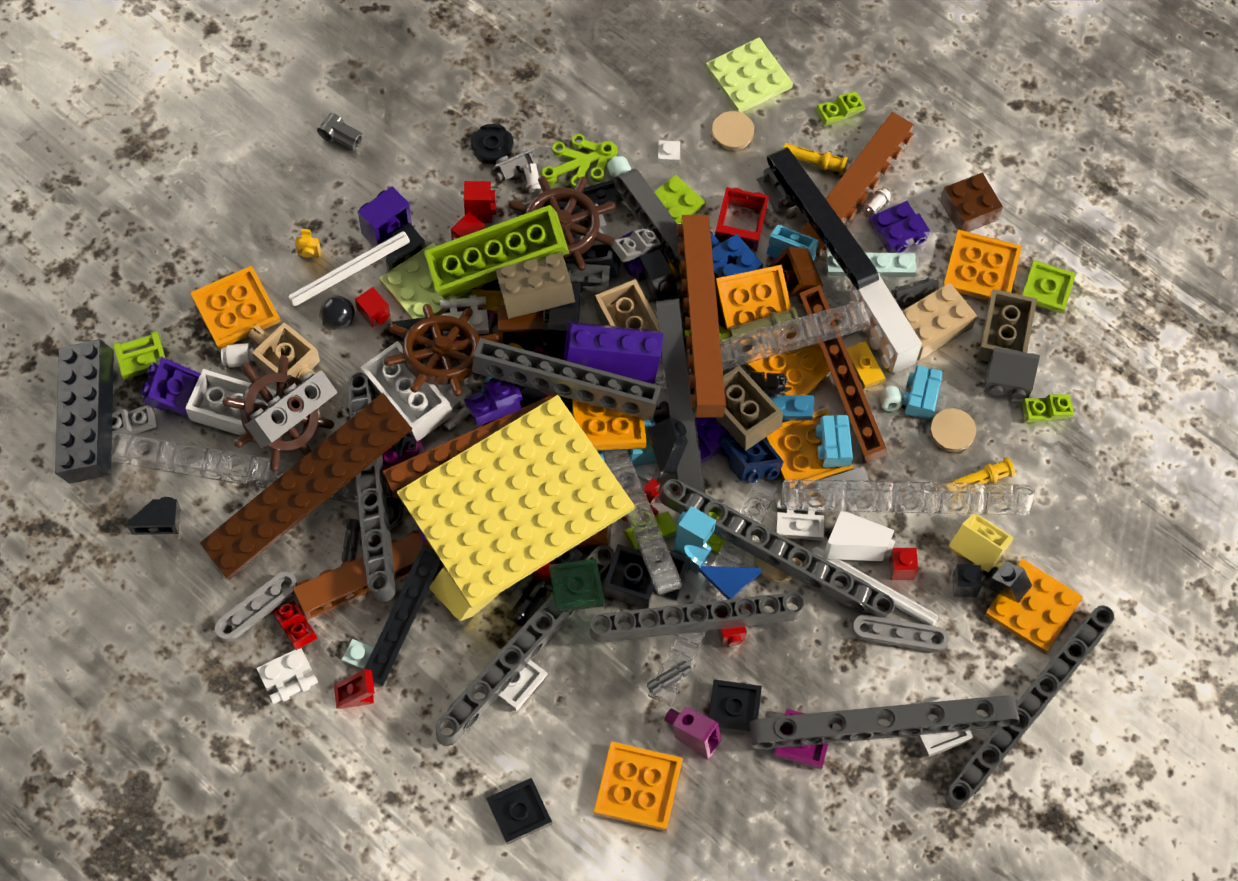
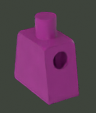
(695, 730)

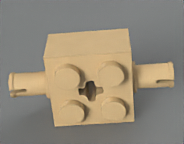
(284, 342)

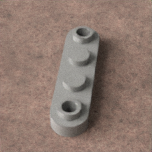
(255, 606)
(900, 633)

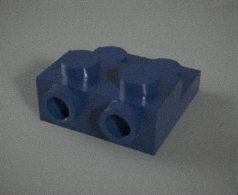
(754, 463)

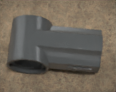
(335, 129)

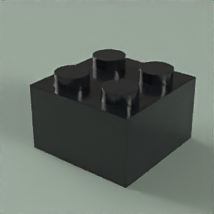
(629, 578)

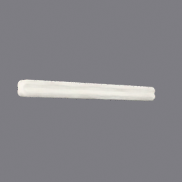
(349, 268)
(901, 602)

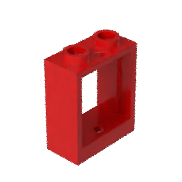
(746, 199)

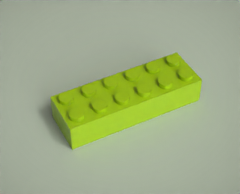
(474, 257)

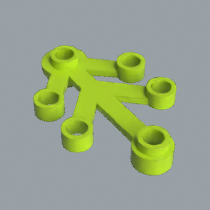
(581, 159)

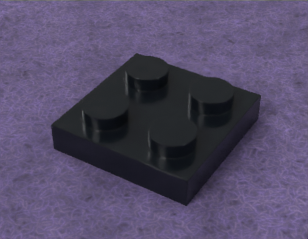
(734, 705)
(519, 811)

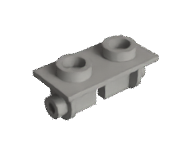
(508, 166)

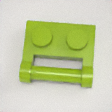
(138, 361)

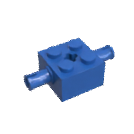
(733, 257)

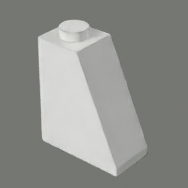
(858, 539)

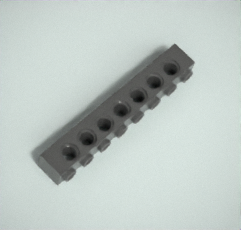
(565, 379)

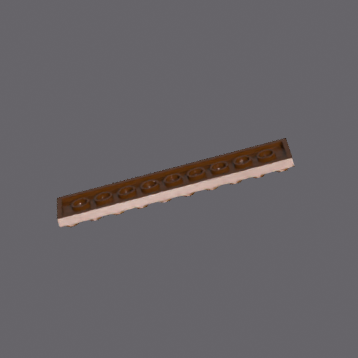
(305, 486)

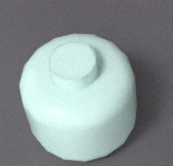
(617, 166)
(890, 398)

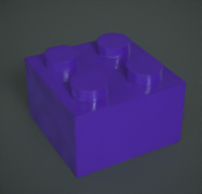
(383, 215)

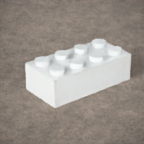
(889, 328)
(206, 401)
(422, 409)

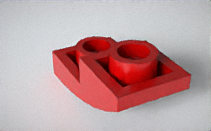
(295, 625)

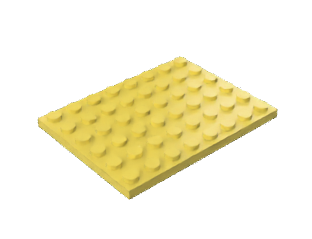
(515, 501)

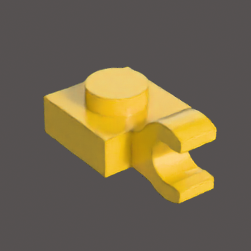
(307, 246)

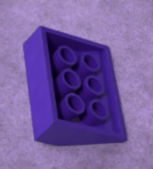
(615, 349)

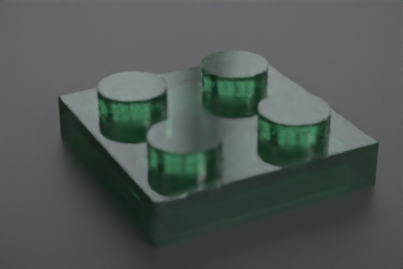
(576, 585)

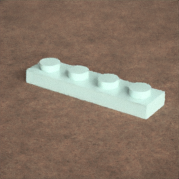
(885, 263)

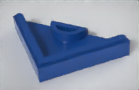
(729, 580)

